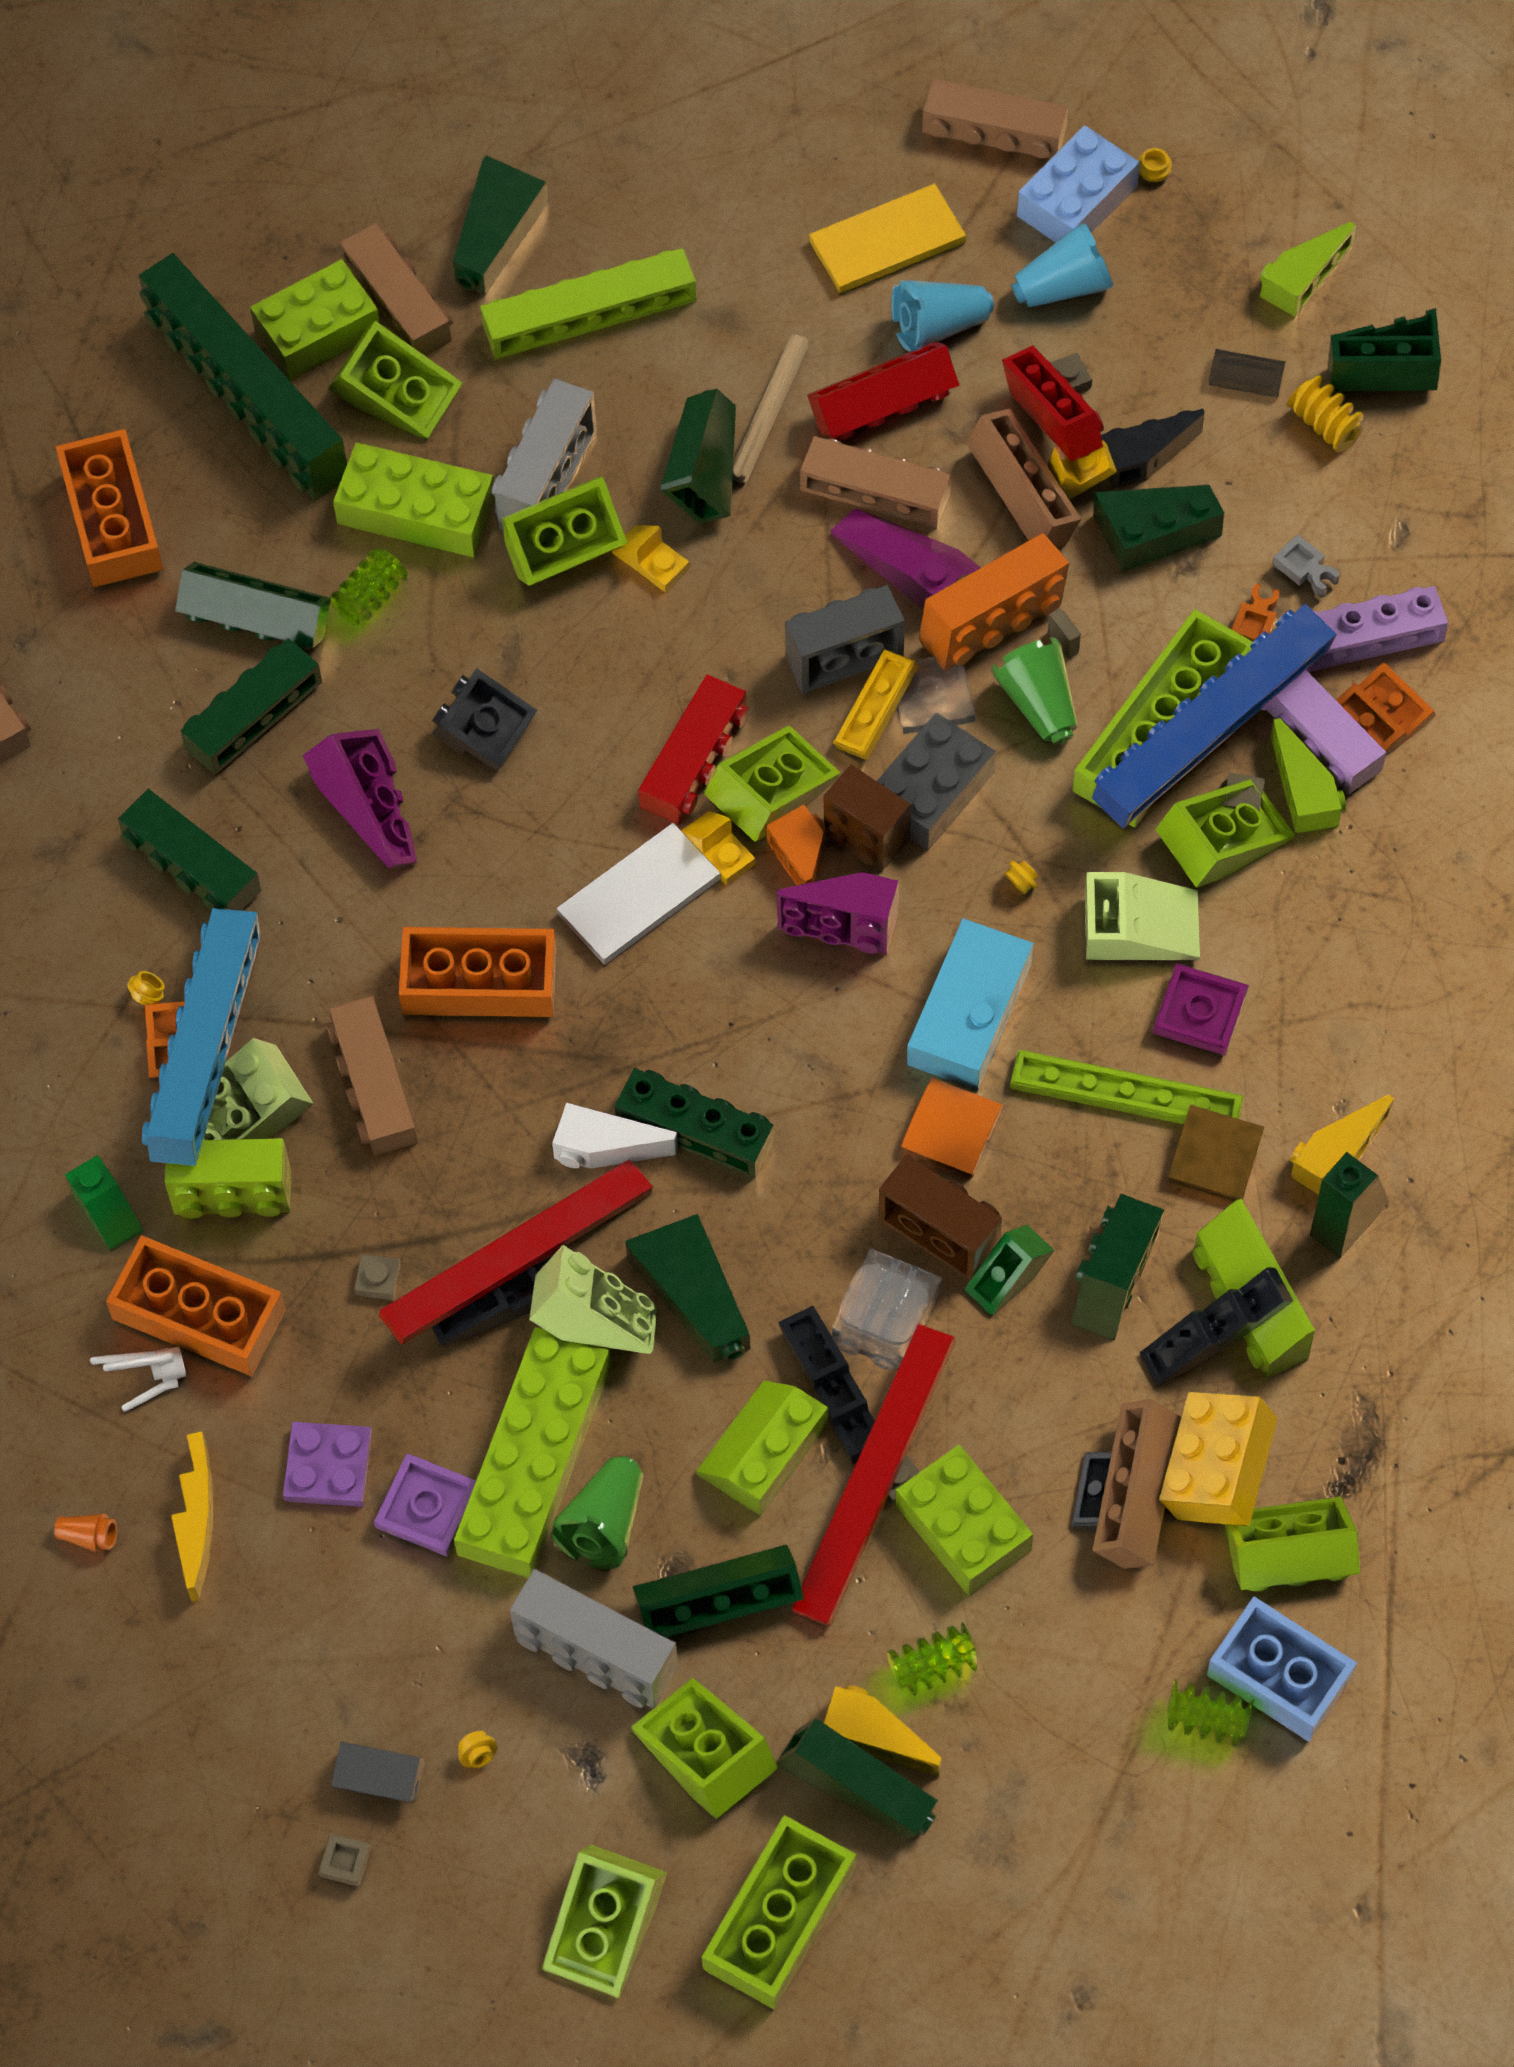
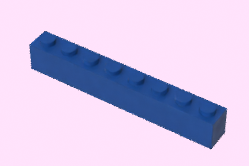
(1213, 715)

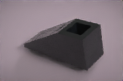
(1149, 446)

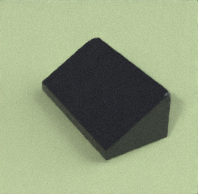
(1091, 1490)

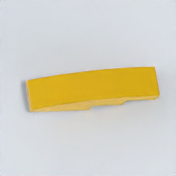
(195, 1526)

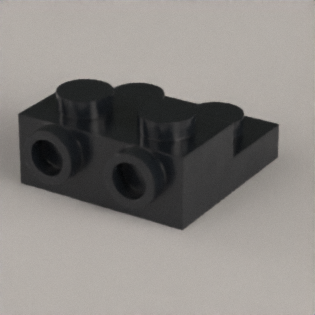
(483, 719)

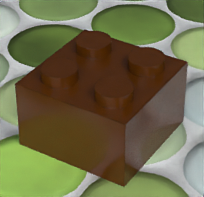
(866, 817)

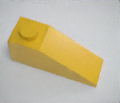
(1330, 1143)
(879, 1731)

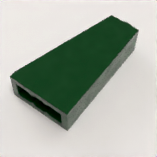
(496, 222)
(702, 457)
(1347, 1204)
(690, 1282)
(857, 1779)

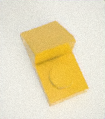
(1083, 472)
(652, 557)
(715, 840)

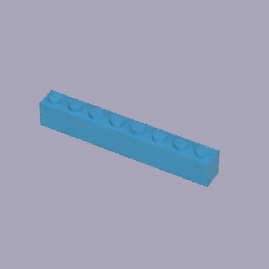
(202, 1037)

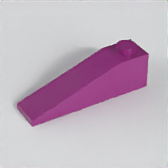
(902, 556)
(357, 779)

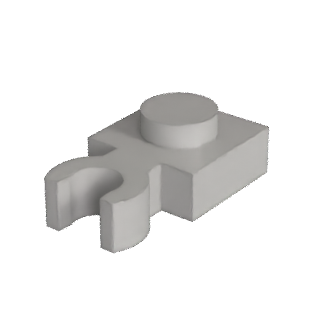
(1302, 562)

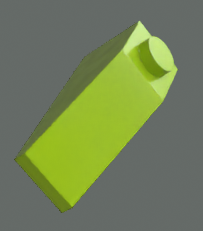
(1304, 268)
(1307, 784)

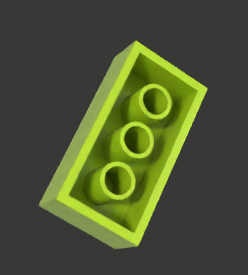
(414, 499)
(779, 1912)

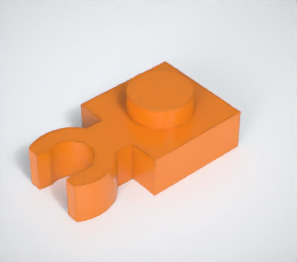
(1257, 616)

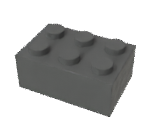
(843, 638)
(939, 776)

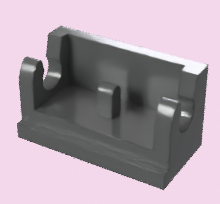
(378, 1772)

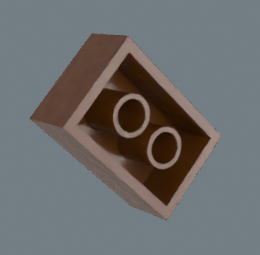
(939, 1216)

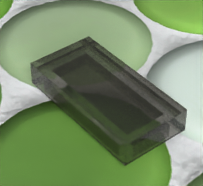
(1246, 373)

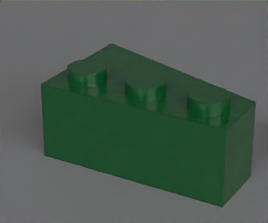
(1388, 357)
(1157, 521)
(1115, 1264)

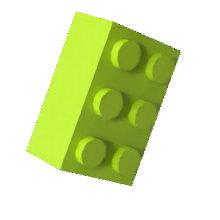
(314, 319)
(232, 1179)
(964, 1519)

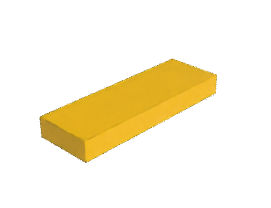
(875, 704)

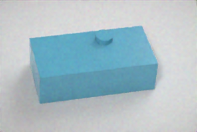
(970, 1004)

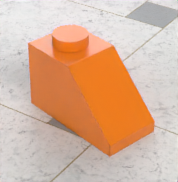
(798, 843)

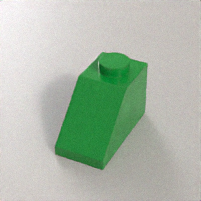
(103, 1202)
(1009, 1268)

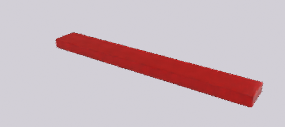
(515, 1252)
(874, 1475)

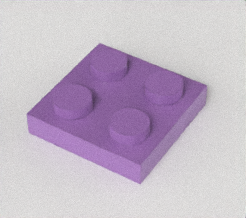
(327, 1464)
(425, 1504)

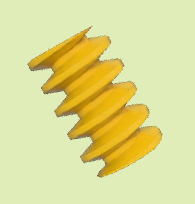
(1326, 414)

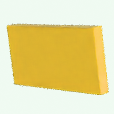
(887, 238)

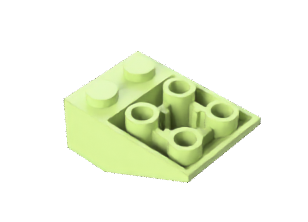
(1139, 918)
(256, 1095)
(591, 1305)

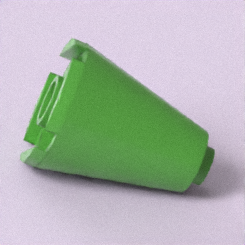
(1040, 688)
(601, 1515)

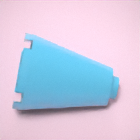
(1063, 271)
(937, 310)

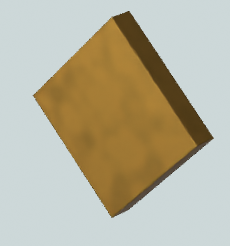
(1216, 1153)

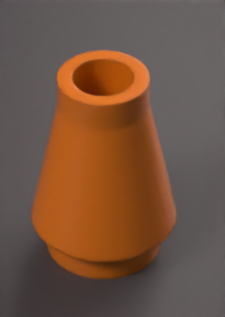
(88, 1531)

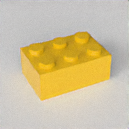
(1218, 1458)

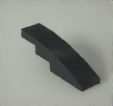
(494, 1309)
(1216, 1327)
(829, 1379)

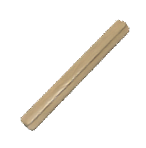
(769, 408)

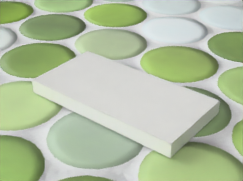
(638, 893)

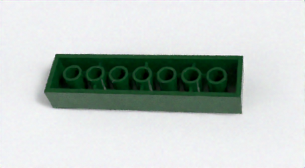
(243, 377)

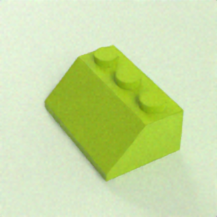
(562, 531)
(764, 1444)
(1294, 1545)

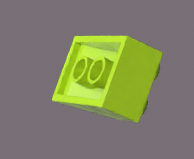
(395, 382)
(769, 781)
(1219, 839)
(706, 1747)
(603, 1919)

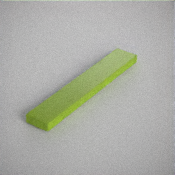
(1117, 1088)

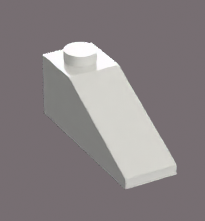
(603, 1140)

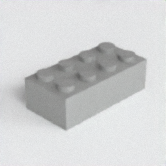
(549, 449)
(593, 1640)

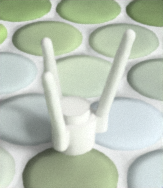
(165, 1365)

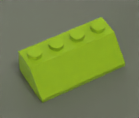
(1233, 1255)

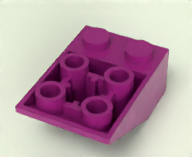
(842, 910)

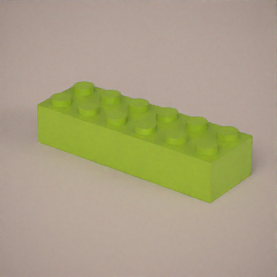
(1191, 657)
(532, 1453)

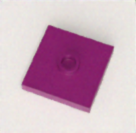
(1200, 1009)

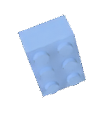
(1078, 186)
(1281, 1668)

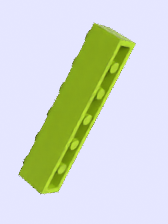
(588, 303)

